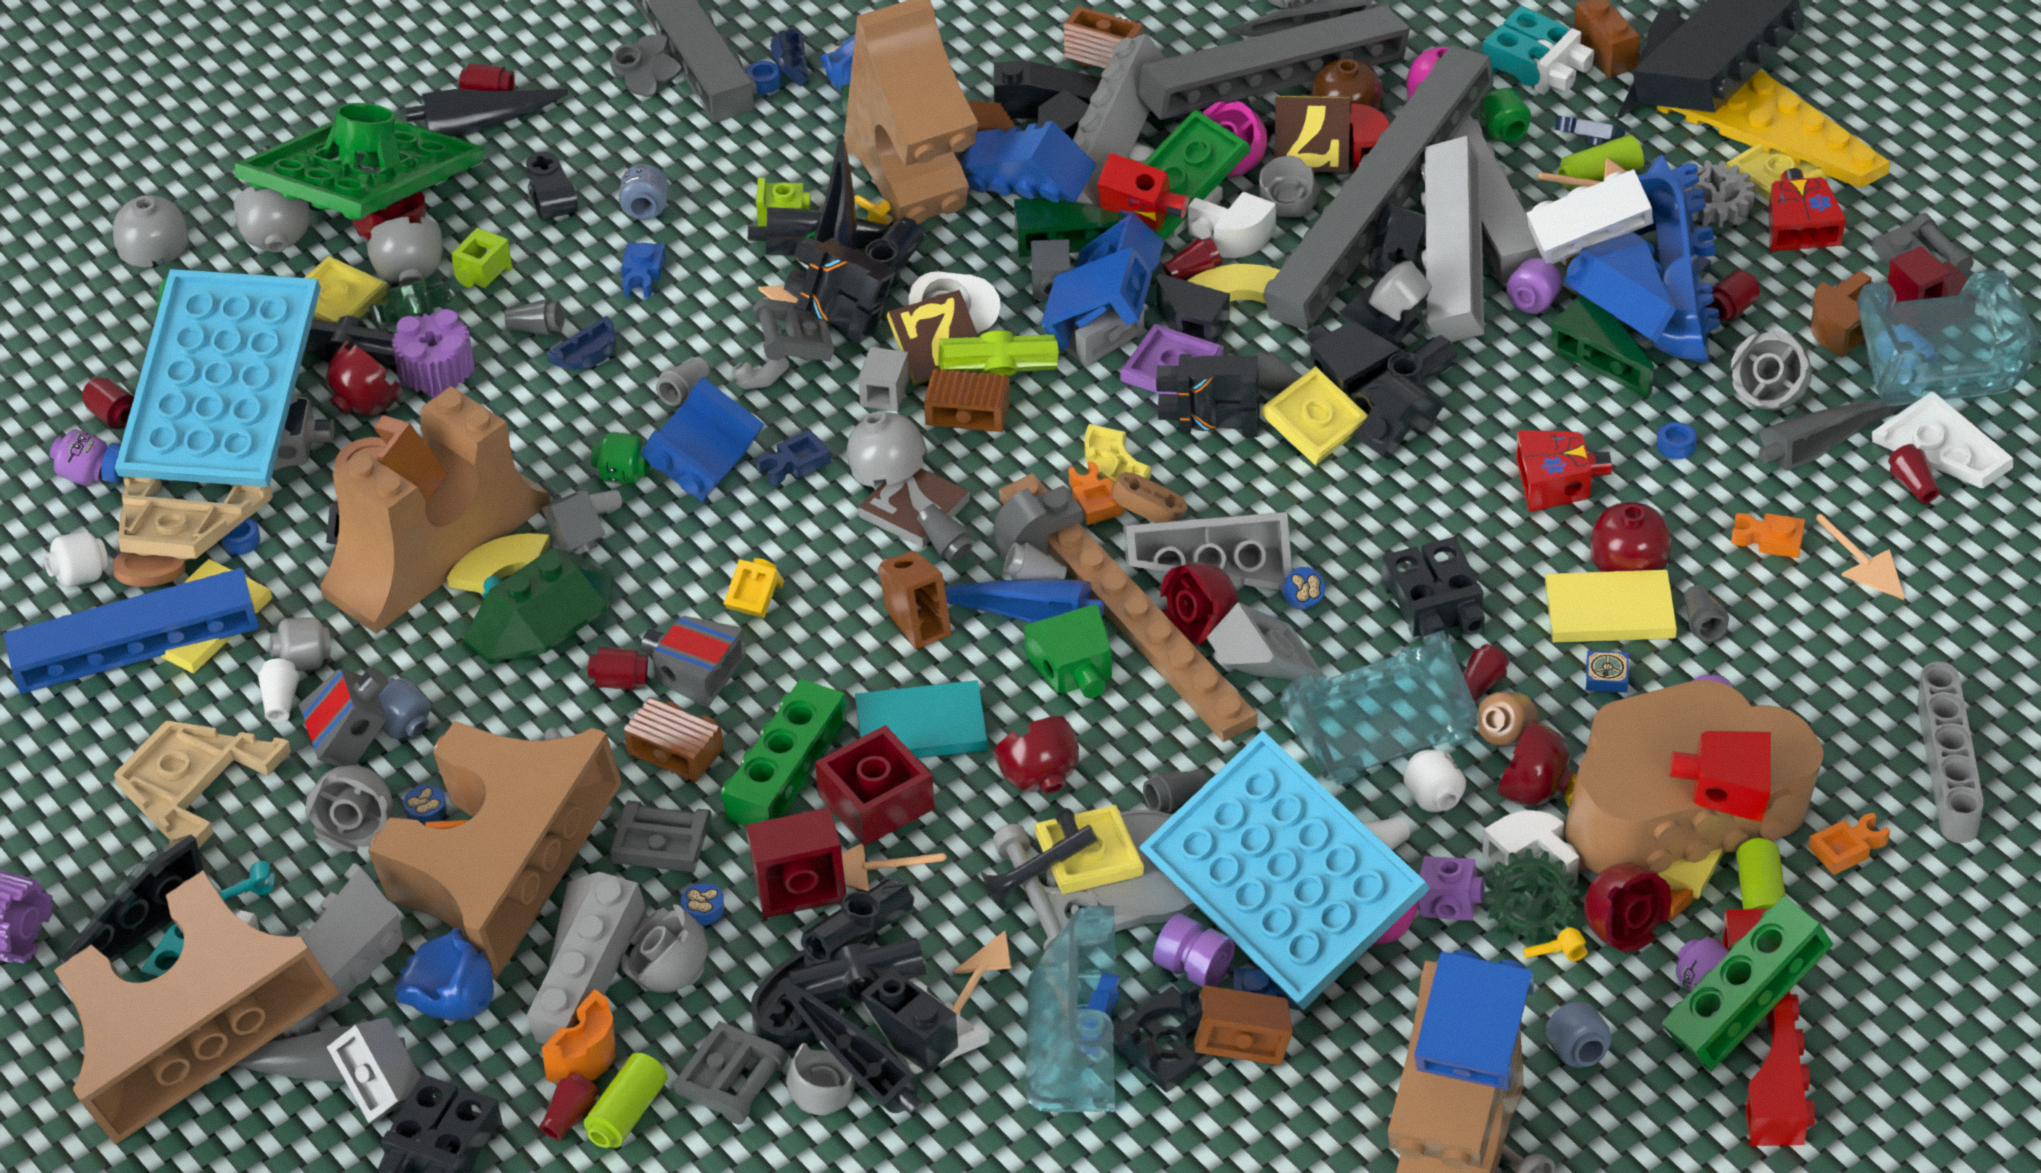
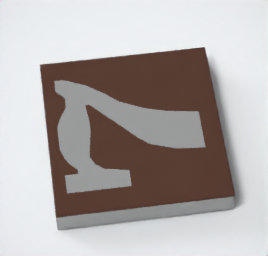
(899, 504)

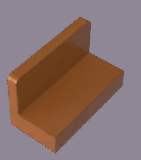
(409, 455)
(1243, 1025)

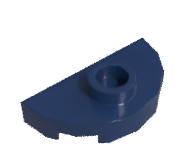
(789, 54)
(586, 347)

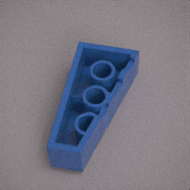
(1028, 163)

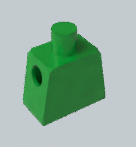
(1071, 651)

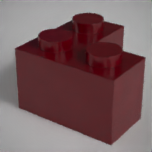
(1921, 276)

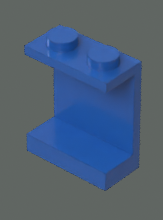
(1114, 279)
(702, 440)
(1473, 1019)

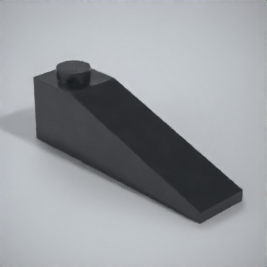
(1029, 84)
(140, 901)

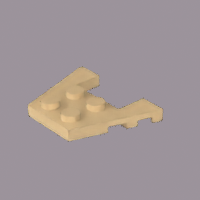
(181, 526)
(180, 764)

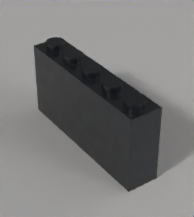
(1716, 52)

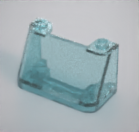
(1948, 343)
(1382, 710)
(1068, 1046)

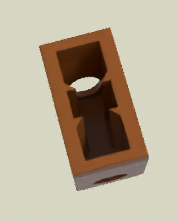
(915, 584)

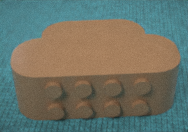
(1637, 814)

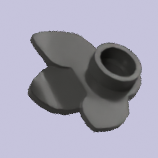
(648, 65)

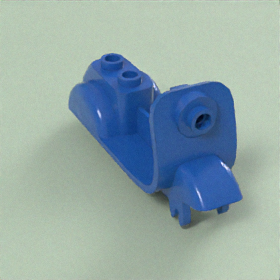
(1678, 255)

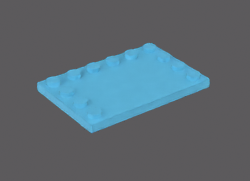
(218, 378)
(1284, 869)

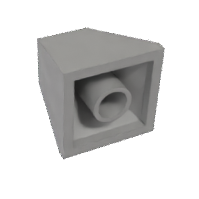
(1261, 646)

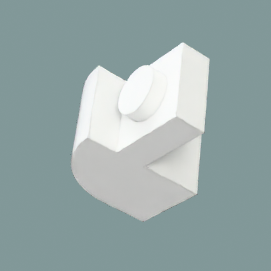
(1235, 230)
(1529, 831)

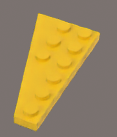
(1782, 121)

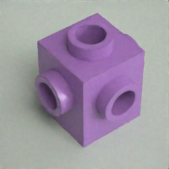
(1452, 886)

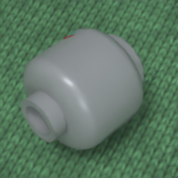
(301, 642)

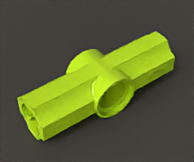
(999, 353)

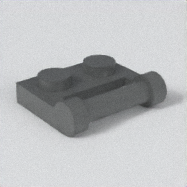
(1907, 238)
(806, 334)
(660, 837)
(719, 1064)

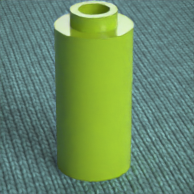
(1591, 162)
(1760, 874)
(625, 1100)

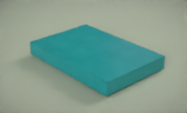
(927, 718)

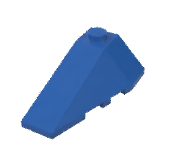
(1124, 234)
(1624, 282)

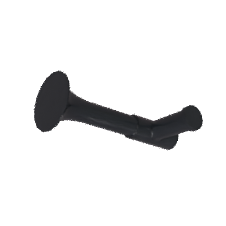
(1074, 842)

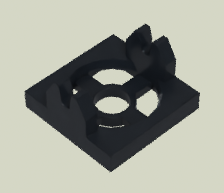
(1146, 1052)

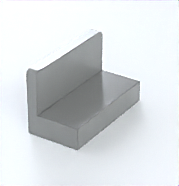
(1102, 336)
(375, 1067)

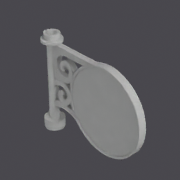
(1135, 900)

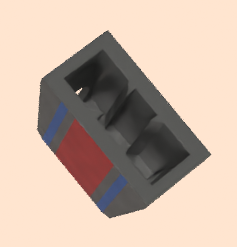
(696, 656)
(344, 715)

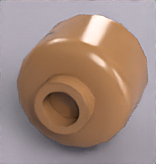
(1505, 717)

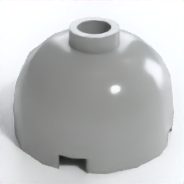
(269, 219)
(149, 231)
(405, 249)
(1771, 370)
(885, 448)
(349, 807)
(666, 951)

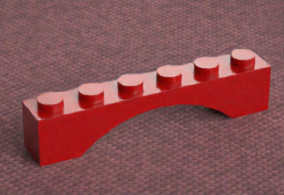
(1776, 1094)

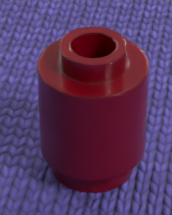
(486, 78)
(1734, 294)
(108, 401)
(618, 668)

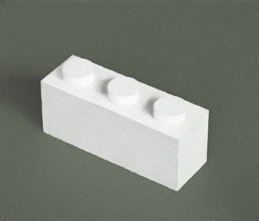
(1589, 216)

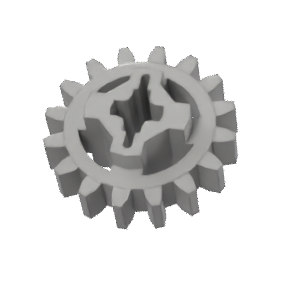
(1725, 193)

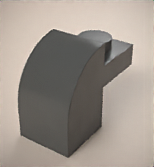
(1034, 518)

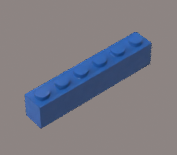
(130, 630)

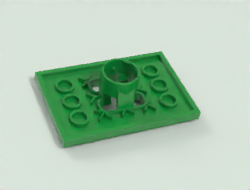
(406, 154)

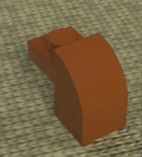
(1836, 315)

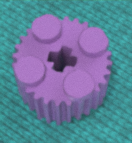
(432, 352)
(21, 914)

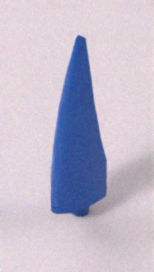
(1025, 598)

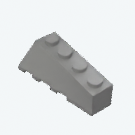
(1246, 547)
(349, 941)
(588, 947)

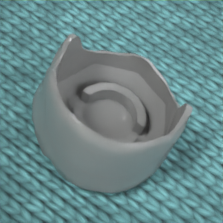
(1289, 185)
(1400, 290)
(819, 1082)

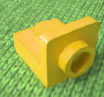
(753, 587)

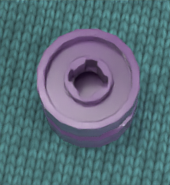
(1188, 948)

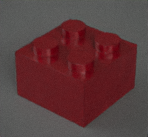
(875, 785)
(796, 862)

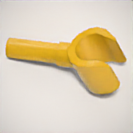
(877, 212)
(1568, 941)

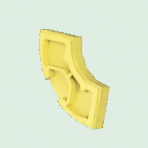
(1239, 280)
(1108, 451)
(496, 558)

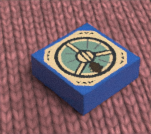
(1607, 671)

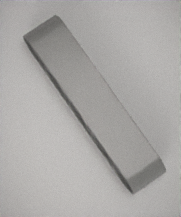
(1950, 752)

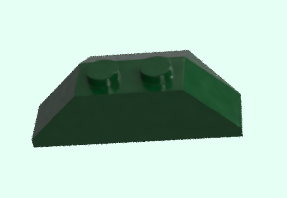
(539, 606)

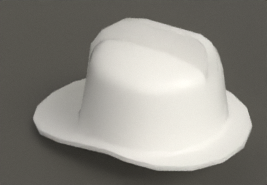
(978, 294)

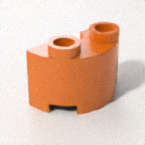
(584, 1048)

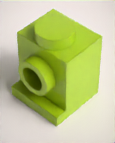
(780, 196)
(477, 266)

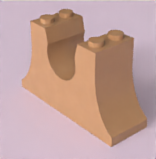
(908, 112)
(401, 548)
(528, 823)
(181, 1030)
(1447, 1121)

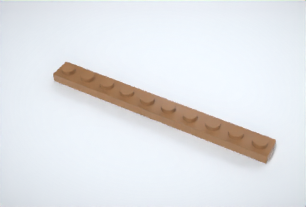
(1146, 625)

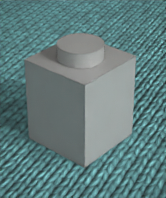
(884, 379)

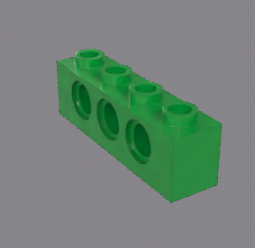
(784, 754)
(1744, 1005)

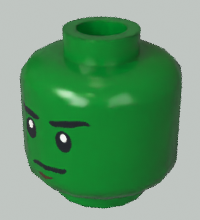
(1504, 115)
(620, 459)

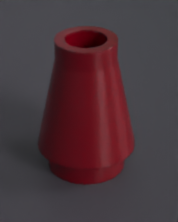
(1194, 259)
(1913, 470)
(1485, 670)
(569, 1104)

